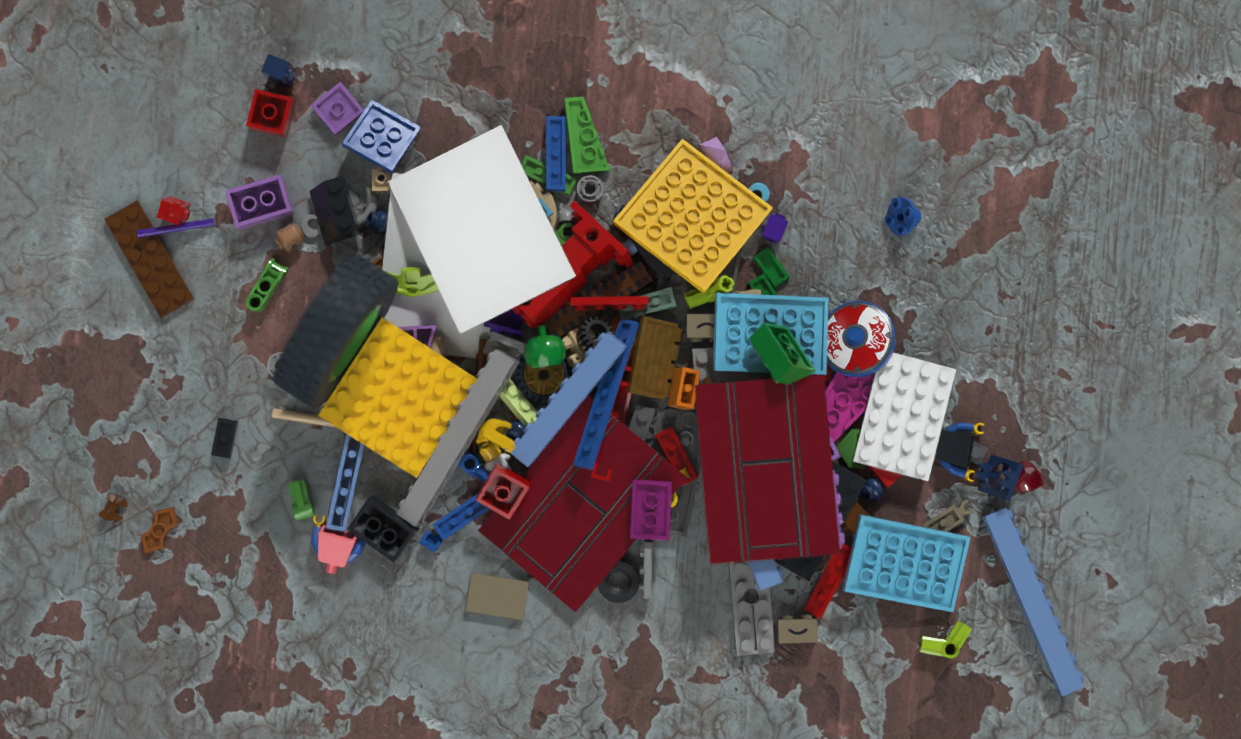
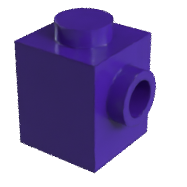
(775, 228)

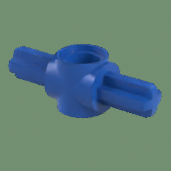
(478, 470)

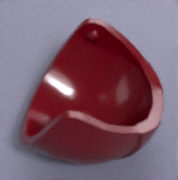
(1029, 479)

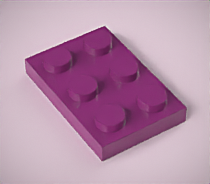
(651, 509)

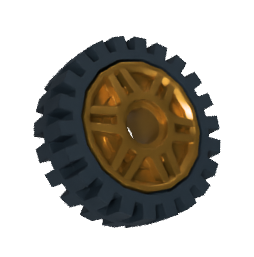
(537, 389)

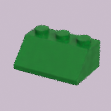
(781, 353)

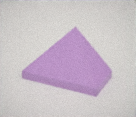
(716, 153)

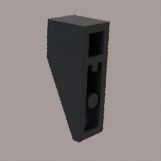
(660, 270)

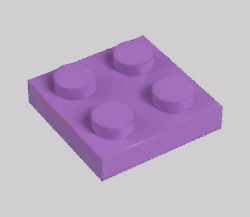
(338, 108)

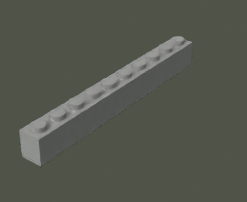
(458, 437)

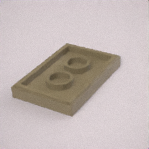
(497, 596)

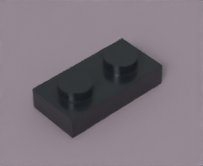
(224, 438)

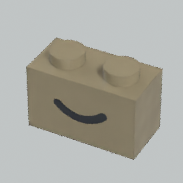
(700, 327)
(797, 629)

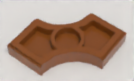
(163, 522)

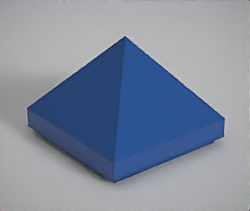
(430, 541)

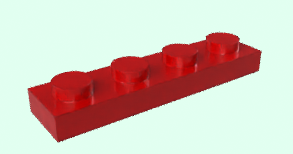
(601, 303)
(828, 582)

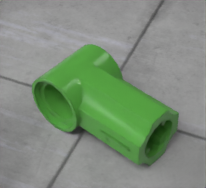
(302, 504)

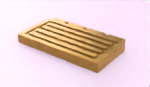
(653, 358)

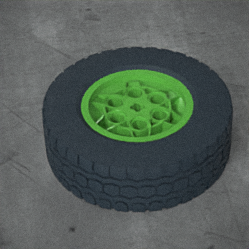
(334, 330)

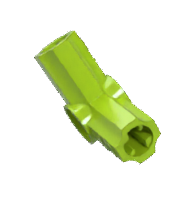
(696, 298)
(937, 646)

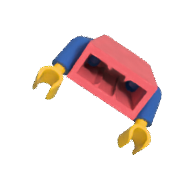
(335, 546)

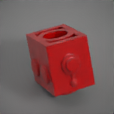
(174, 210)

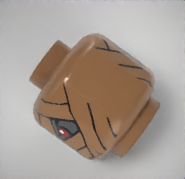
(289, 237)

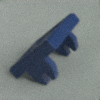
(1010, 481)

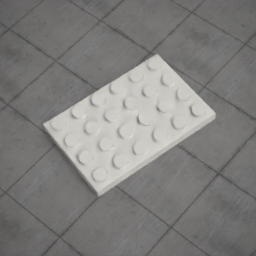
(904, 416)

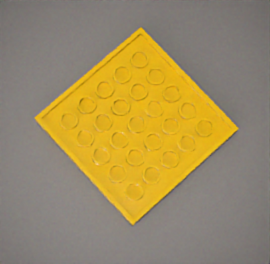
(692, 216)
(397, 397)

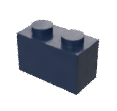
(279, 70)

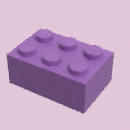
(260, 202)

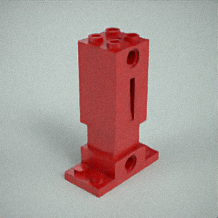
(584, 251)

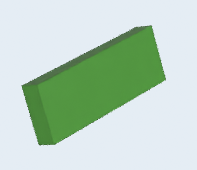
(537, 171)

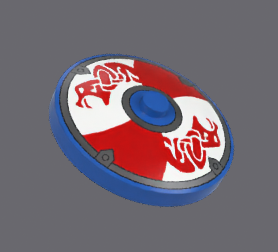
(859, 339)

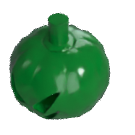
(544, 350)

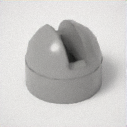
(565, 217)

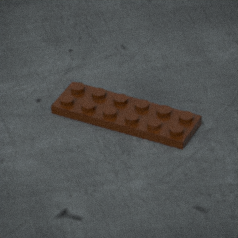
(149, 260)

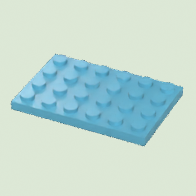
(742, 314)
(906, 563)

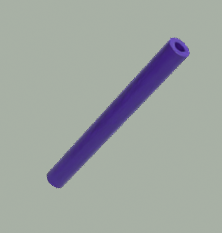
(175, 228)

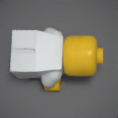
(491, 454)

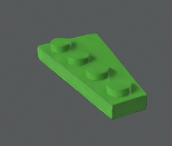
(584, 145)

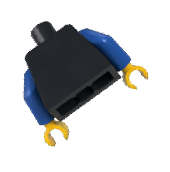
(956, 448)

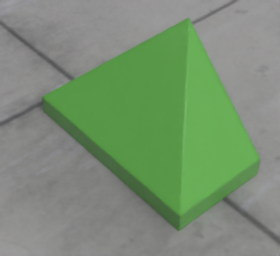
(847, 448)

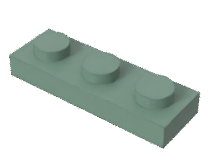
(658, 301)

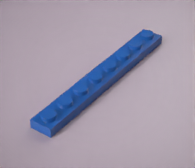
(605, 399)

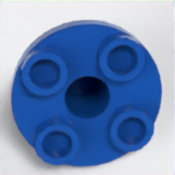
(902, 216)

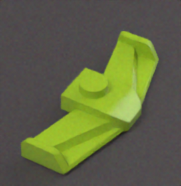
(413, 283)

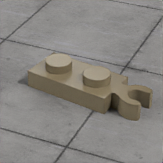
(948, 518)

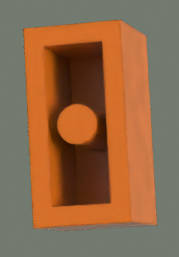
(683, 388)

